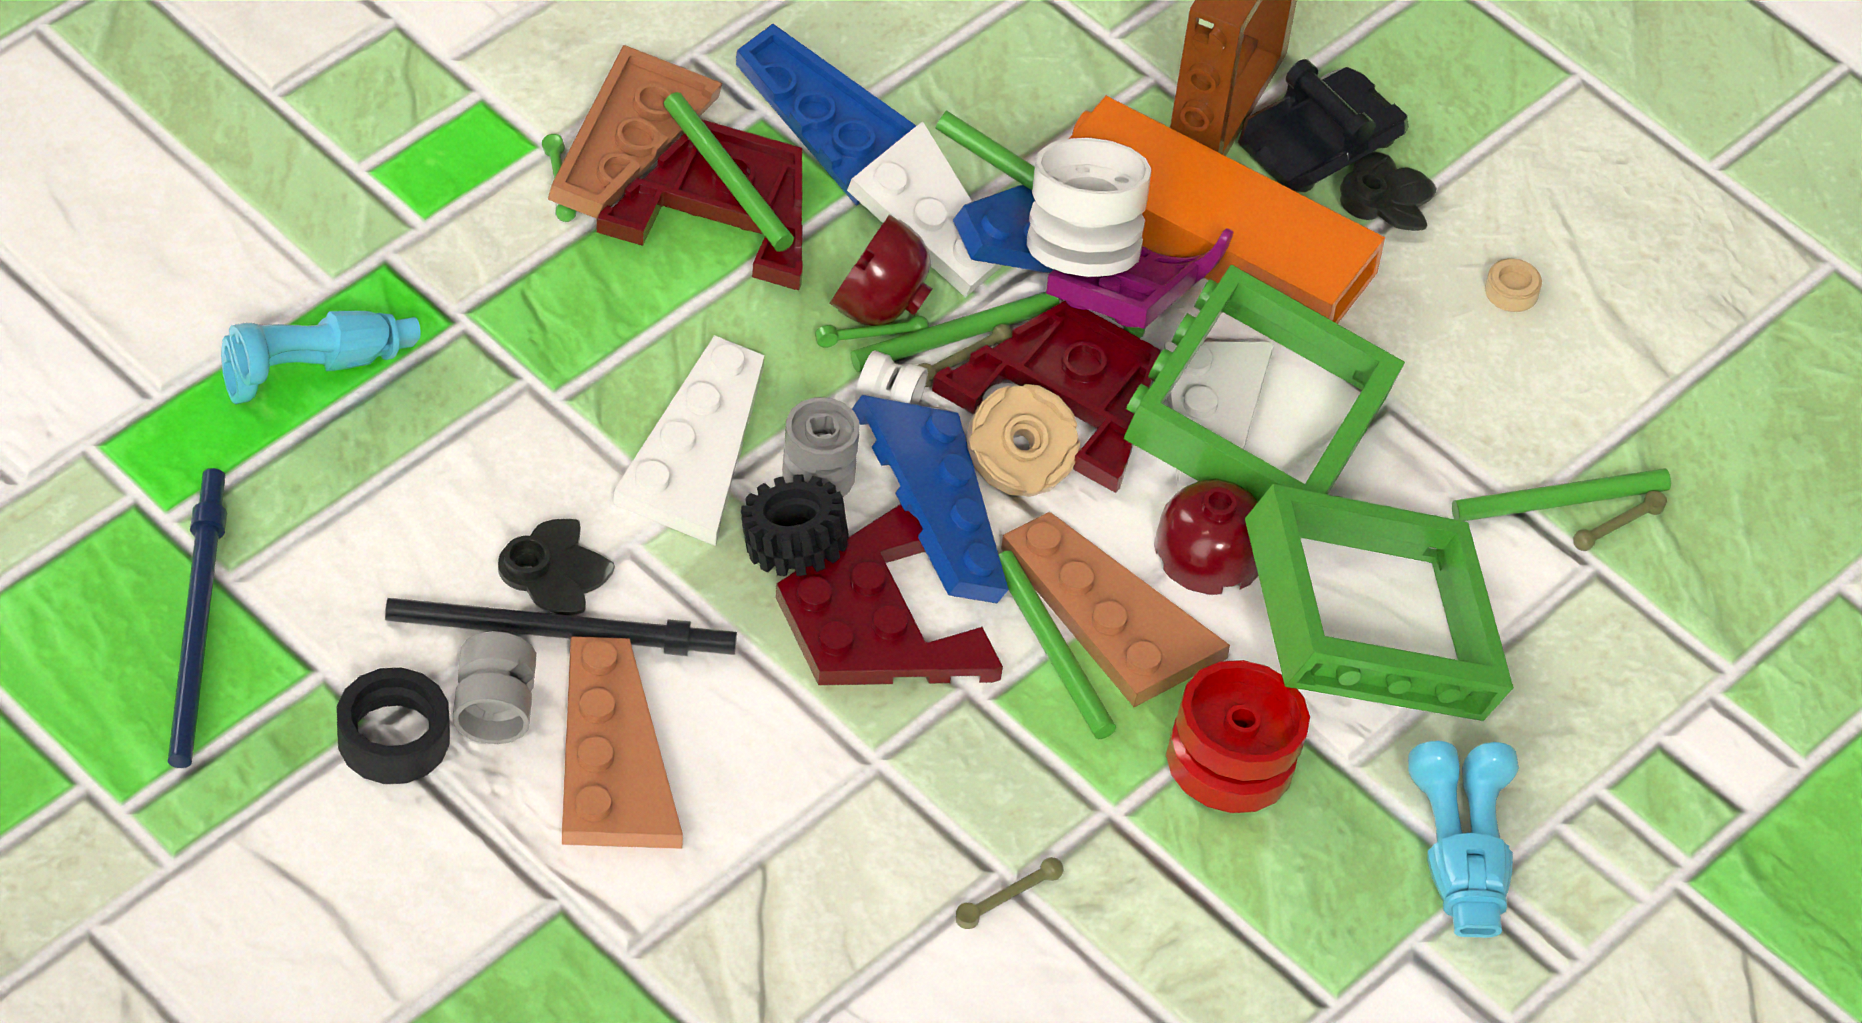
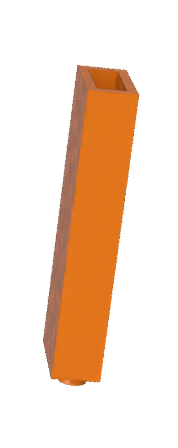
(1276, 231)

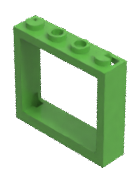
(1292, 325)
(1363, 670)

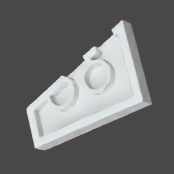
(924, 192)
(1221, 389)

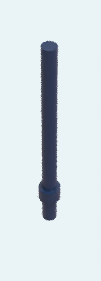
(207, 526)

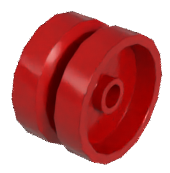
(1237, 736)

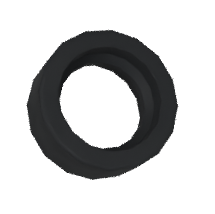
(397, 762)

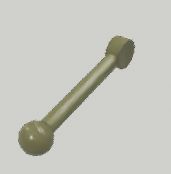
(999, 334)
(1653, 503)
(969, 914)

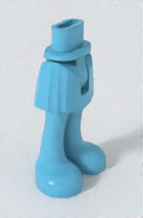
(337, 342)
(1473, 867)

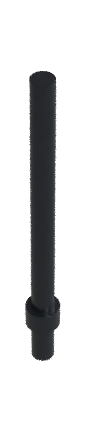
(675, 637)

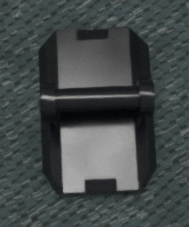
(1320, 126)

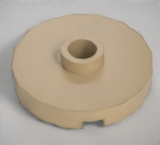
(1042, 421)

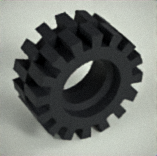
(769, 522)

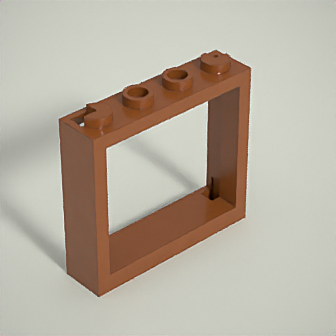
(1228, 66)

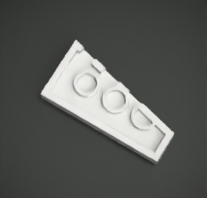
(693, 451)

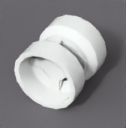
(890, 380)

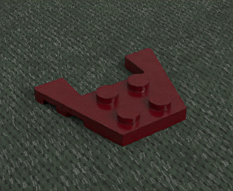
(690, 185)
(1081, 361)
(858, 624)

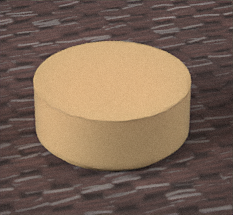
(1513, 285)

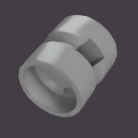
(822, 443)
(494, 687)

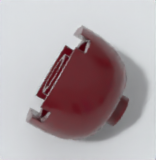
(886, 277)
(1207, 537)

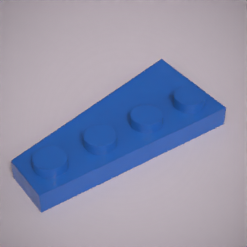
(821, 105)
(940, 490)

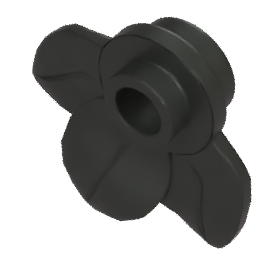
(1387, 192)
(559, 567)

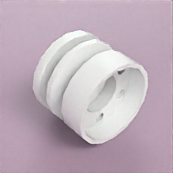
(1088, 207)

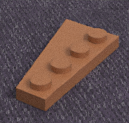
(626, 129)
(1116, 616)
(612, 756)

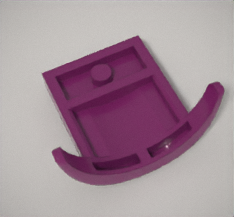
(1142, 291)

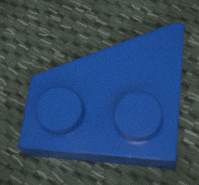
(998, 229)

